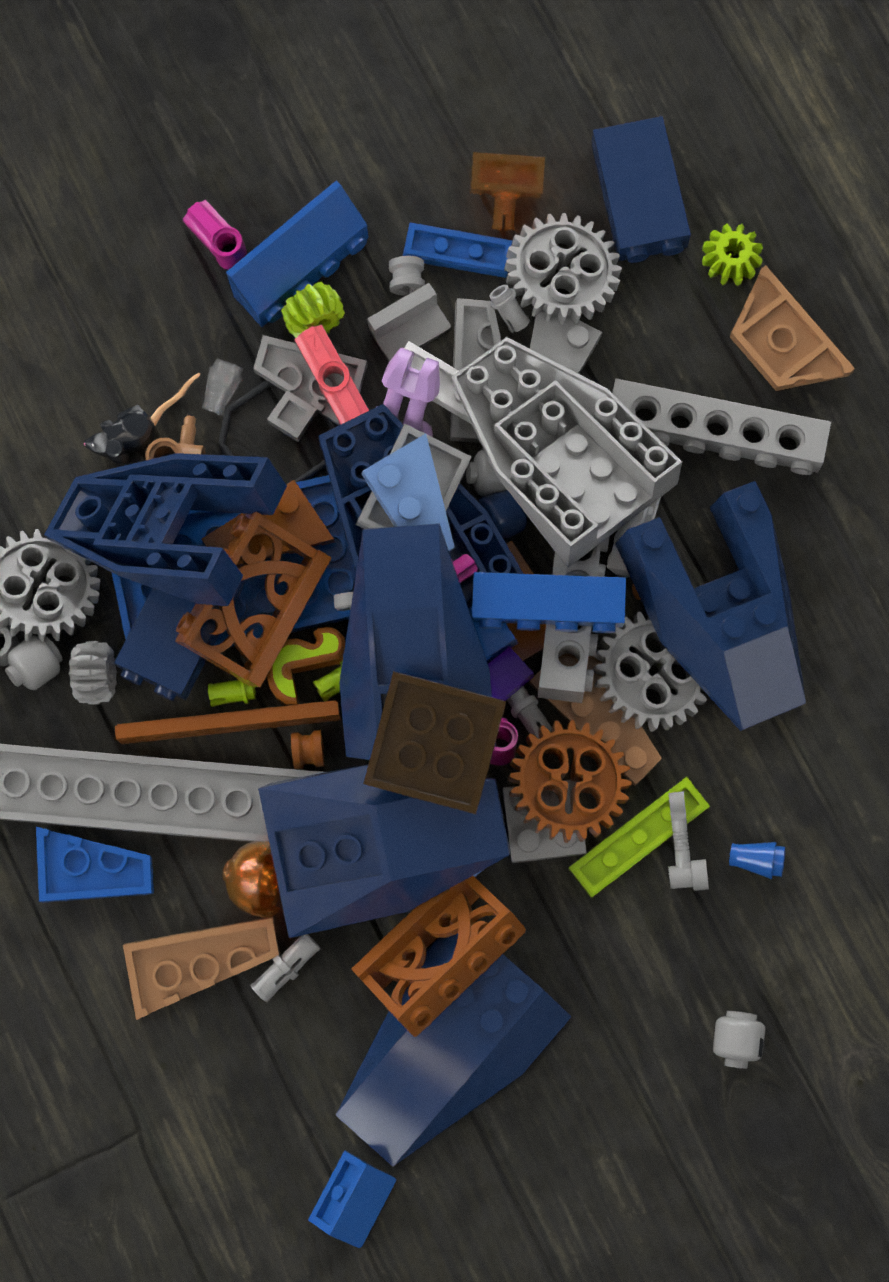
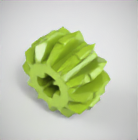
(740, 244)
(313, 307)

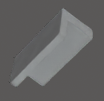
(410, 319)

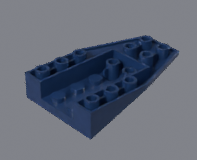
(369, 852)

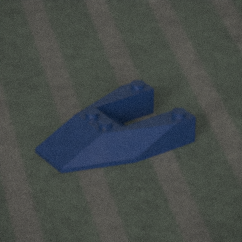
(134, 512)
(735, 630)

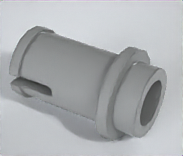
(505, 302)

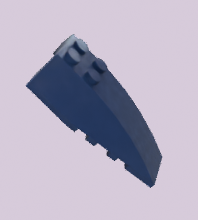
(470, 1052)

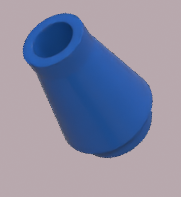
(759, 858)

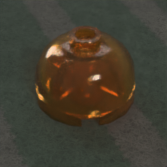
(253, 880)

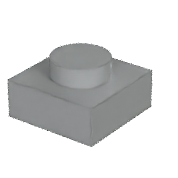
(292, 416)

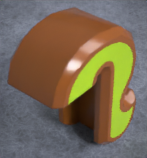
(303, 656)

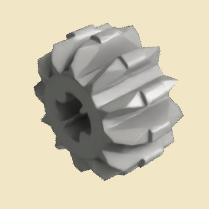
(92, 672)

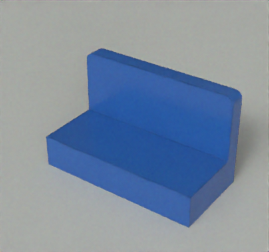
(352, 1200)

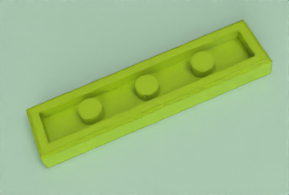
(634, 840)

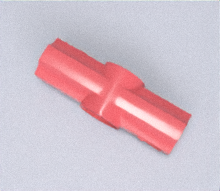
(323, 361)

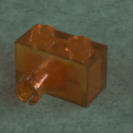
(506, 180)

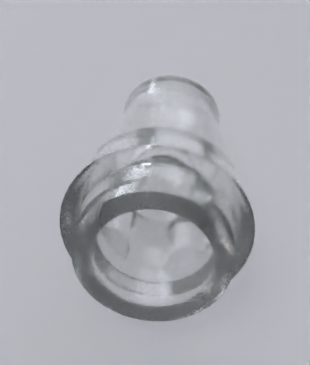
(221, 385)

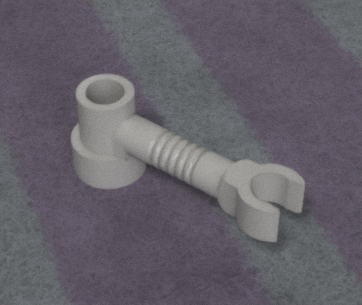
(686, 872)

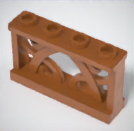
(300, 582)
(403, 953)

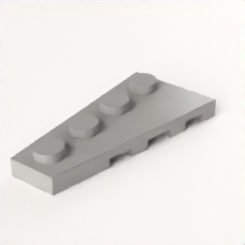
(474, 334)

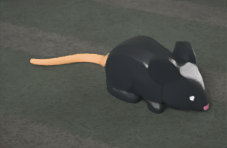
(131, 431)

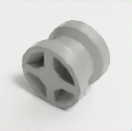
(406, 274)

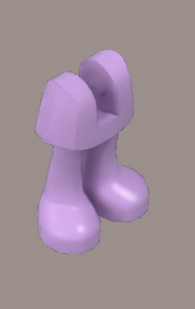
(415, 384)

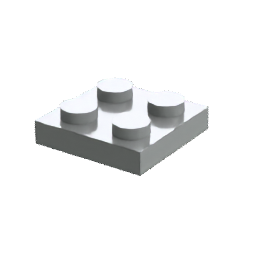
(530, 846)

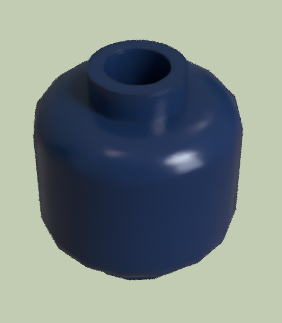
(505, 513)

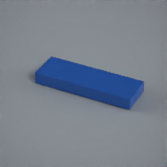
(457, 249)

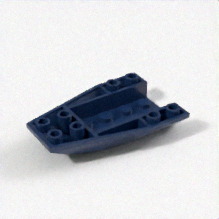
(371, 438)
(405, 620)

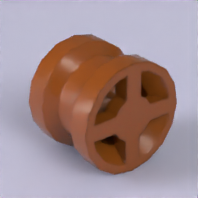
(307, 749)

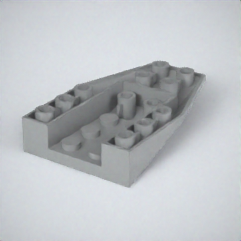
(563, 446)

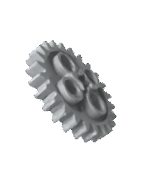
(540, 247)
(69, 598)
(630, 693)

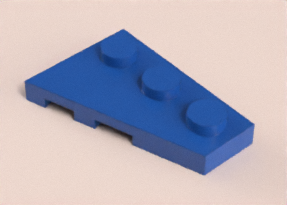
(88, 870)

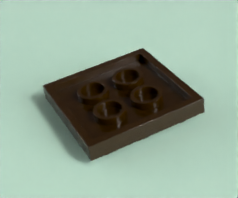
(434, 742)

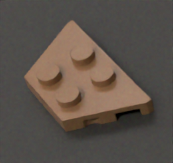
(785, 339)

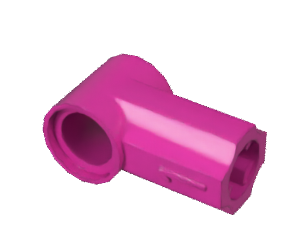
(215, 233)

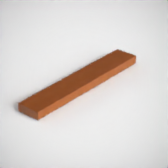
(228, 722)

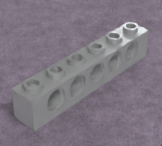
(771, 425)
(556, 679)

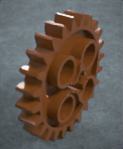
(602, 784)

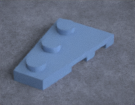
(409, 487)

